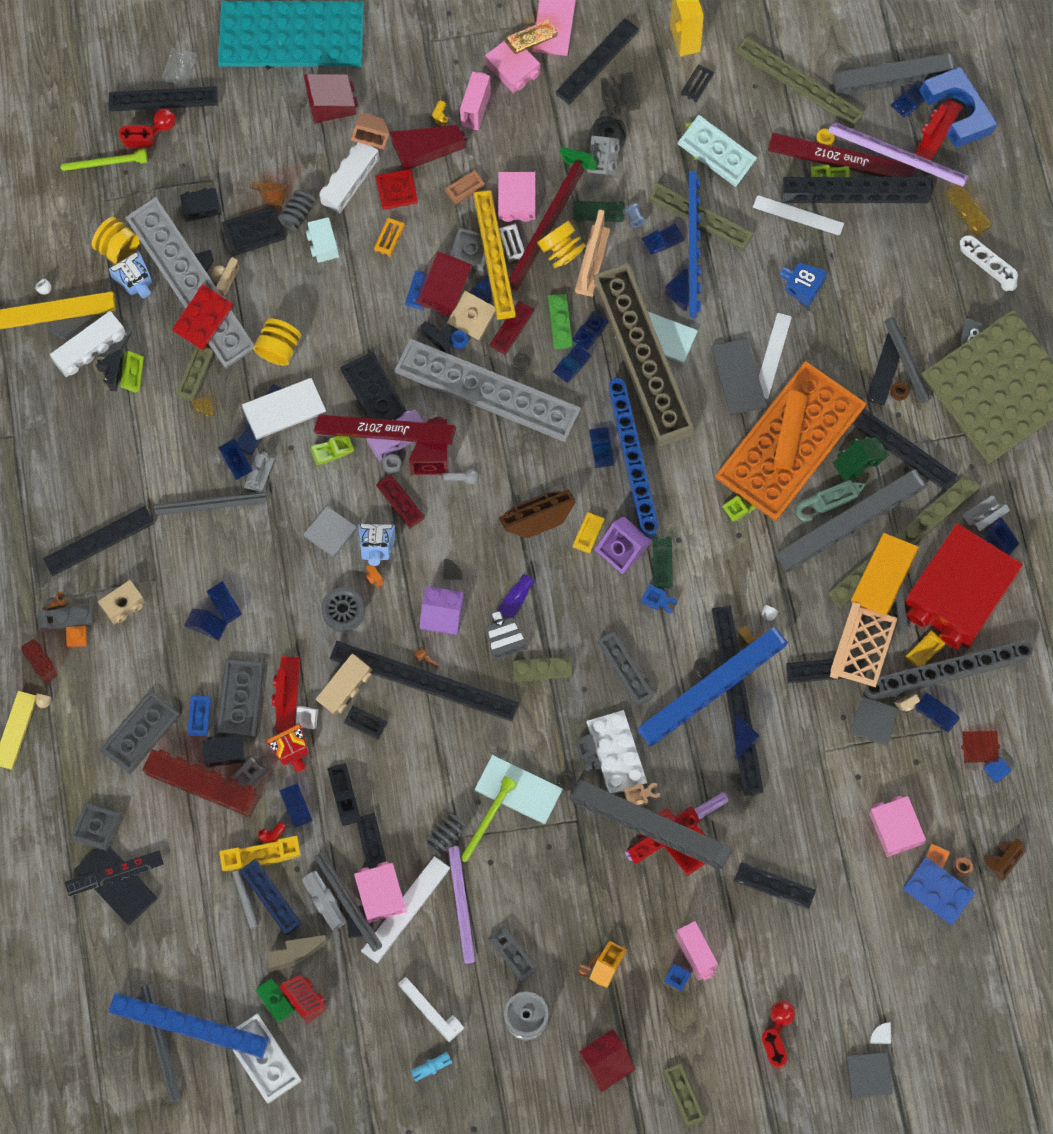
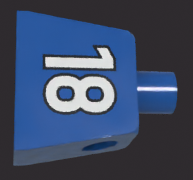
(803, 282)

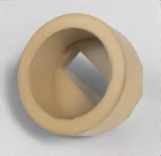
(42, 700)

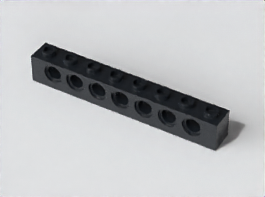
(856, 189)

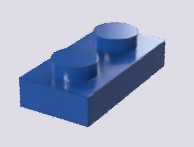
(413, 291)
(199, 716)

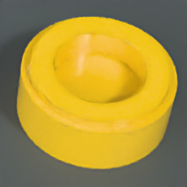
(825, 137)

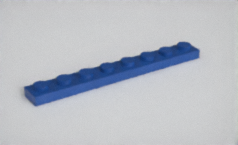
(694, 252)
(188, 1025)

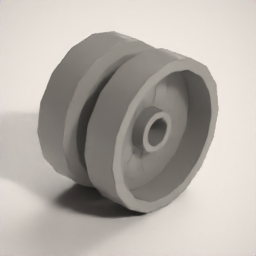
(522, 1027)

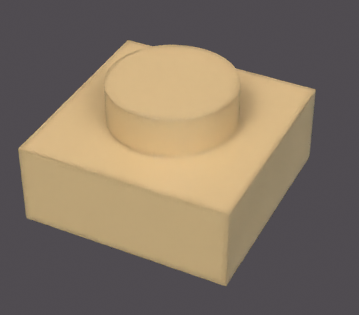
(907, 702)

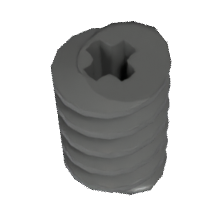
(295, 209)
(446, 832)

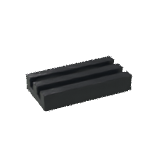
(684, 92)
(364, 730)

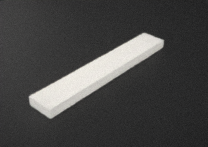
(413, 901)

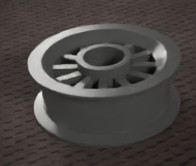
(340, 593)

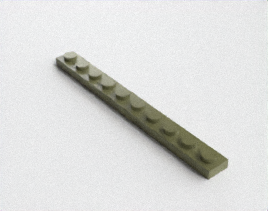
(913, 532)

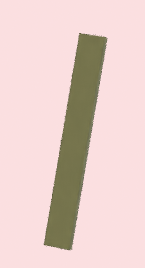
(799, 82)

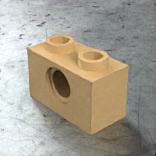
(125, 592)

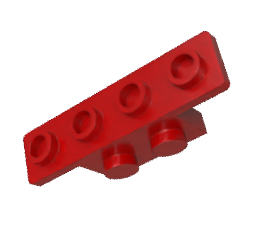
(937, 129)
(286, 692)
(647, 846)

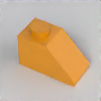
(608, 964)

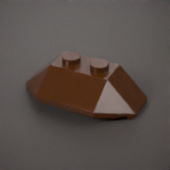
(538, 513)

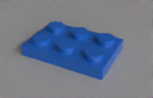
(939, 891)

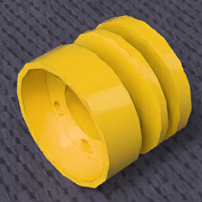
(115, 240)
(561, 244)
(277, 342)

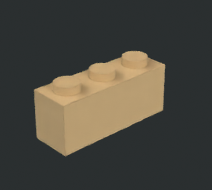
(344, 684)

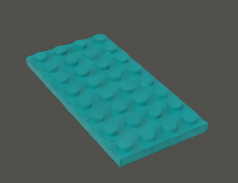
(291, 34)

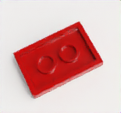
(202, 317)

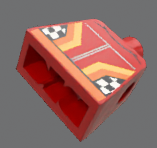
(290, 747)

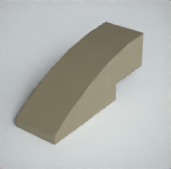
(296, 951)

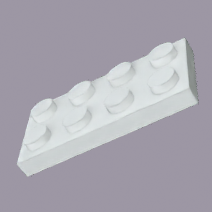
(616, 752)

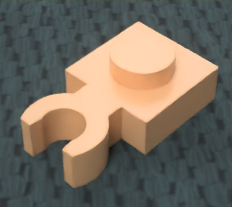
(639, 795)

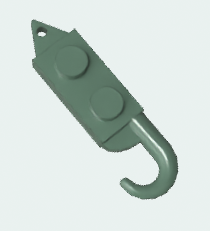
(830, 498)

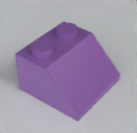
(623, 544)
(441, 610)

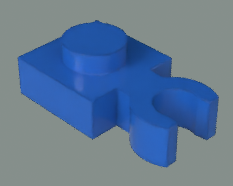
(655, 598)

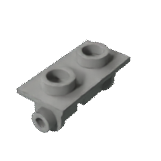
(261, 469)

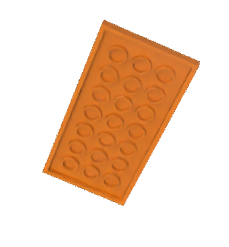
(826, 419)

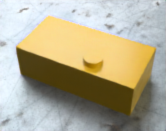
(686, 25)

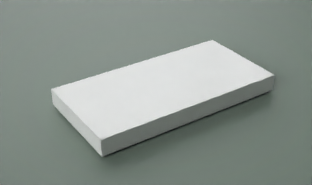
(283, 408)
(274, 1072)

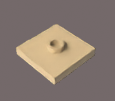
(472, 315)

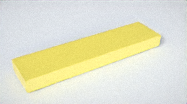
(16, 729)

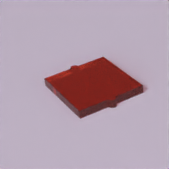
(980, 746)

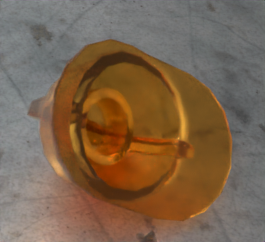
(271, 192)

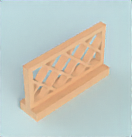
(593, 256)
(846, 645)

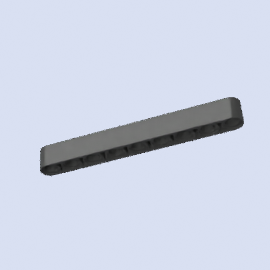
(851, 520)
(955, 664)
(650, 824)

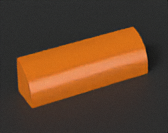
(790, 430)

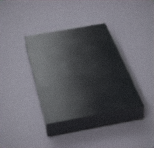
(253, 230)

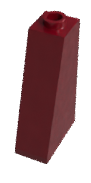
(426, 144)

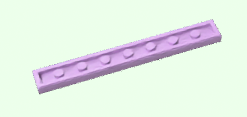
(898, 154)

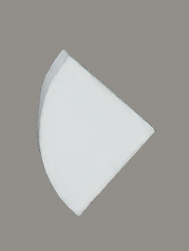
(881, 1034)

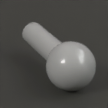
(469, 476)

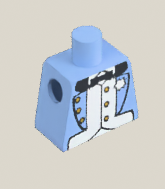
(132, 275)
(376, 542)

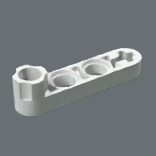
(1007, 280)
(448, 1028)

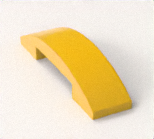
(265, 854)

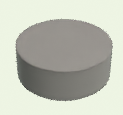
(392, 463)

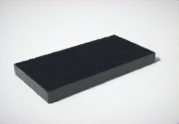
(373, 388)
(126, 896)

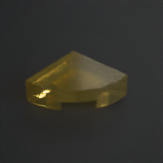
(203, 406)

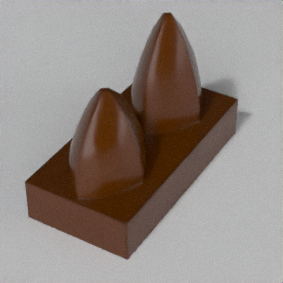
(1011, 853)

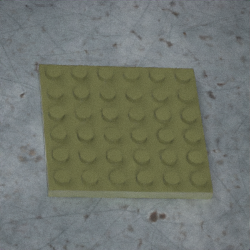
(996, 386)

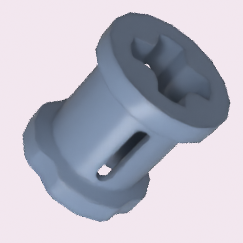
(635, 215)

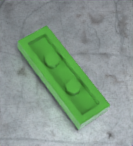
(560, 321)

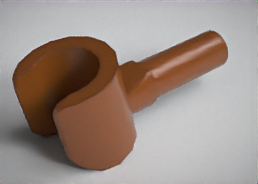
(56, 602)
(421, 654)
(584, 970)

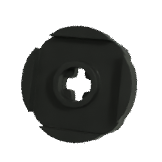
(609, 124)

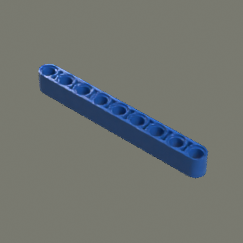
(630, 449)
(712, 686)

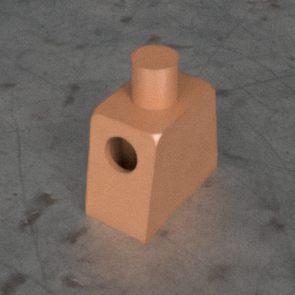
(370, 131)

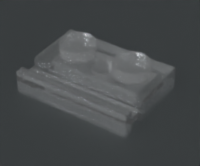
(179, 67)

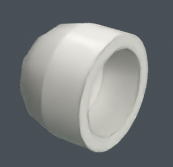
(43, 286)
(769, 613)

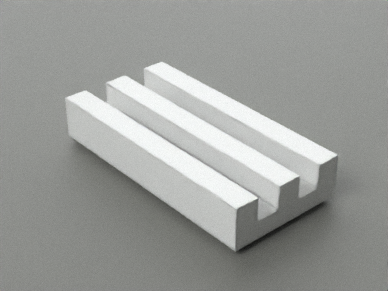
(516, 256)

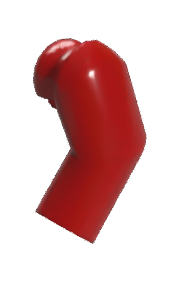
(272, 835)

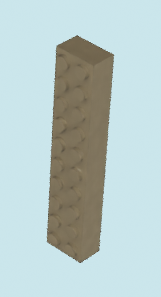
(643, 355)

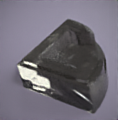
(451, 570)

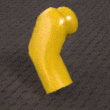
(438, 115)

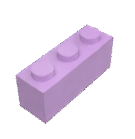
(384, 447)

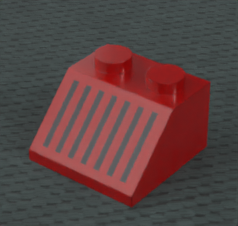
(303, 998)

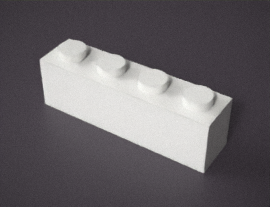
(349, 177)
(88, 344)

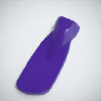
(516, 597)

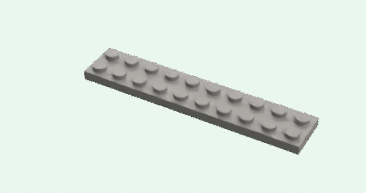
(186, 275)
(488, 390)

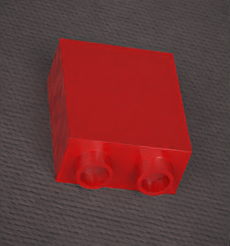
(961, 587)

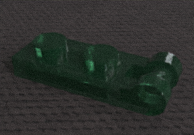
(589, 210)
(662, 562)

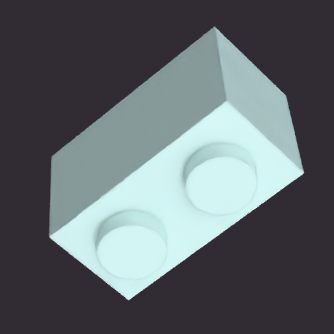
(323, 240)

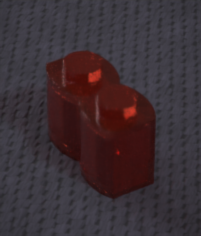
(39, 661)

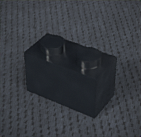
(200, 204)
(223, 750)

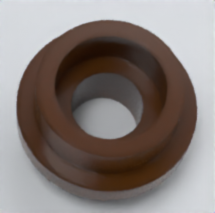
(899, 386)

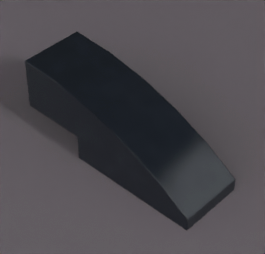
(344, 794)

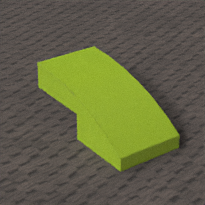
(826, 171)
(332, 450)
(737, 508)

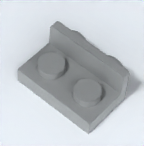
(605, 154)
(984, 513)

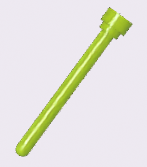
(139, 156)
(507, 785)

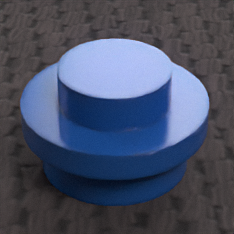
(459, 339)

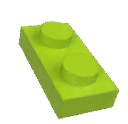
(131, 371)

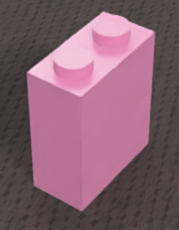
(512, 68)
(475, 100)
(516, 196)
(897, 825)
(380, 892)
(697, 951)

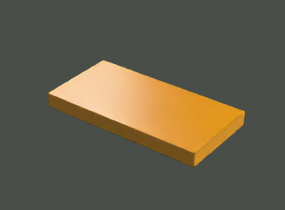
(885, 574)

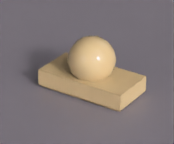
(225, 276)

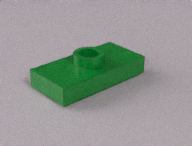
(585, 159)
(274, 1000)

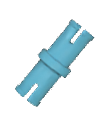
(431, 1066)

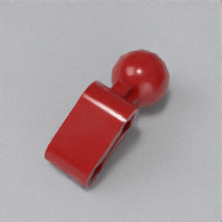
(163, 121)
(782, 1014)

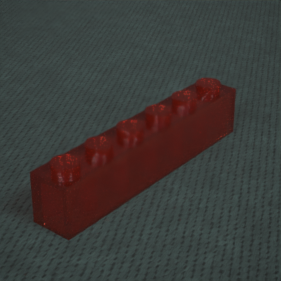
(201, 782)

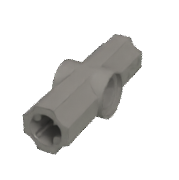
(324, 900)

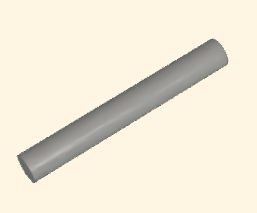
(245, 899)

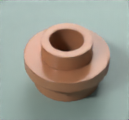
(965, 861)

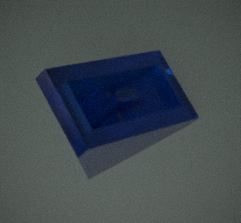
(678, 290)
(234, 459)
(1001, 537)
(206, 623)
(744, 737)

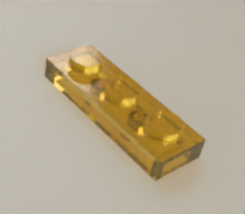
(531, 36)
(968, 209)

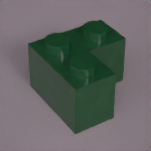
(859, 457)

